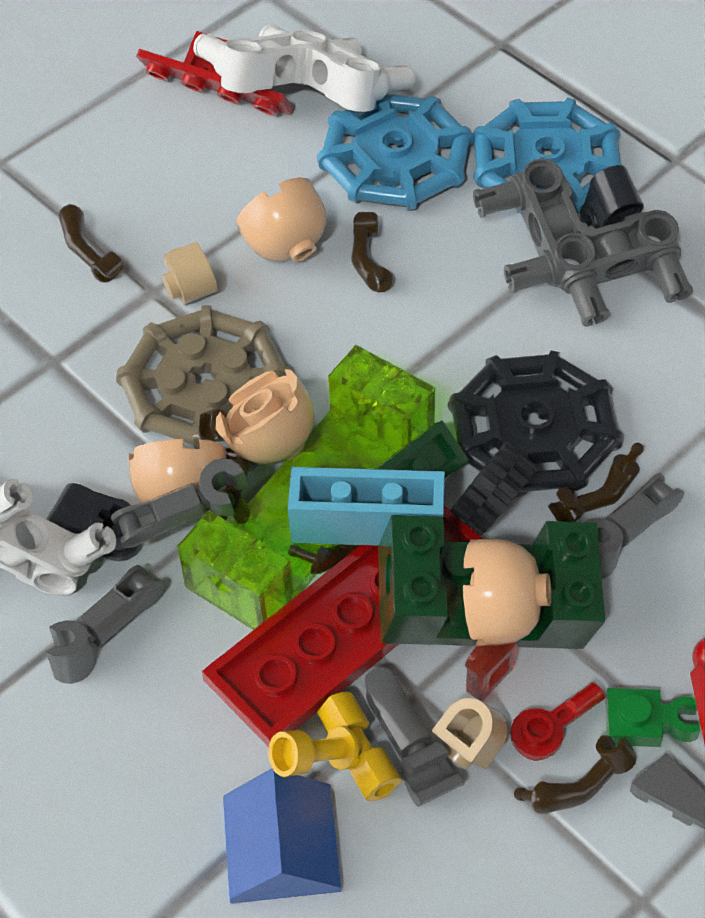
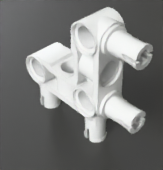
(304, 58)
(41, 550)

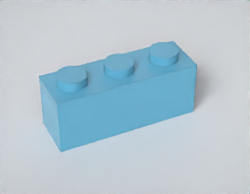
(358, 503)

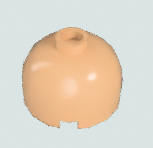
(285, 223)
(268, 418)
(169, 465)
(503, 592)

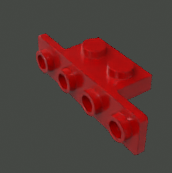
(200, 74)

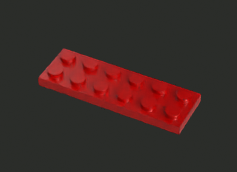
(311, 645)

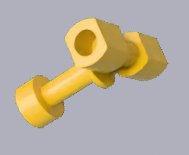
(344, 747)

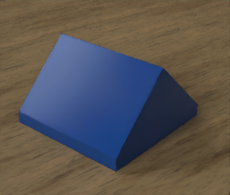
(280, 839)

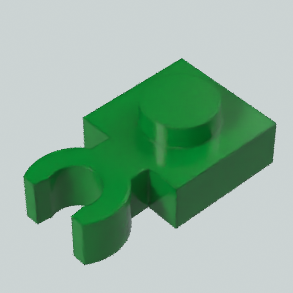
(643, 719)

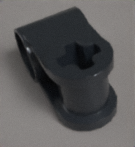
(610, 198)
(81, 507)

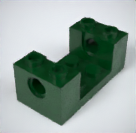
(426, 576)

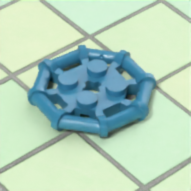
(545, 127)
(400, 166)

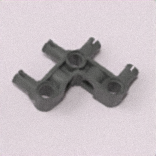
(601, 252)

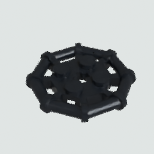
(538, 394)

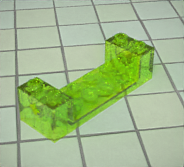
(248, 564)

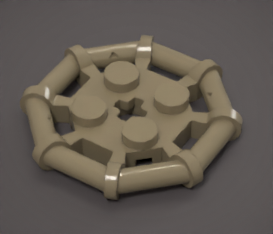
(184, 361)

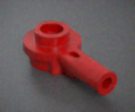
(540, 732)

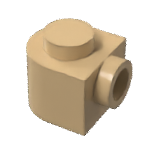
(188, 274)
(472, 732)

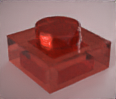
(488, 667)

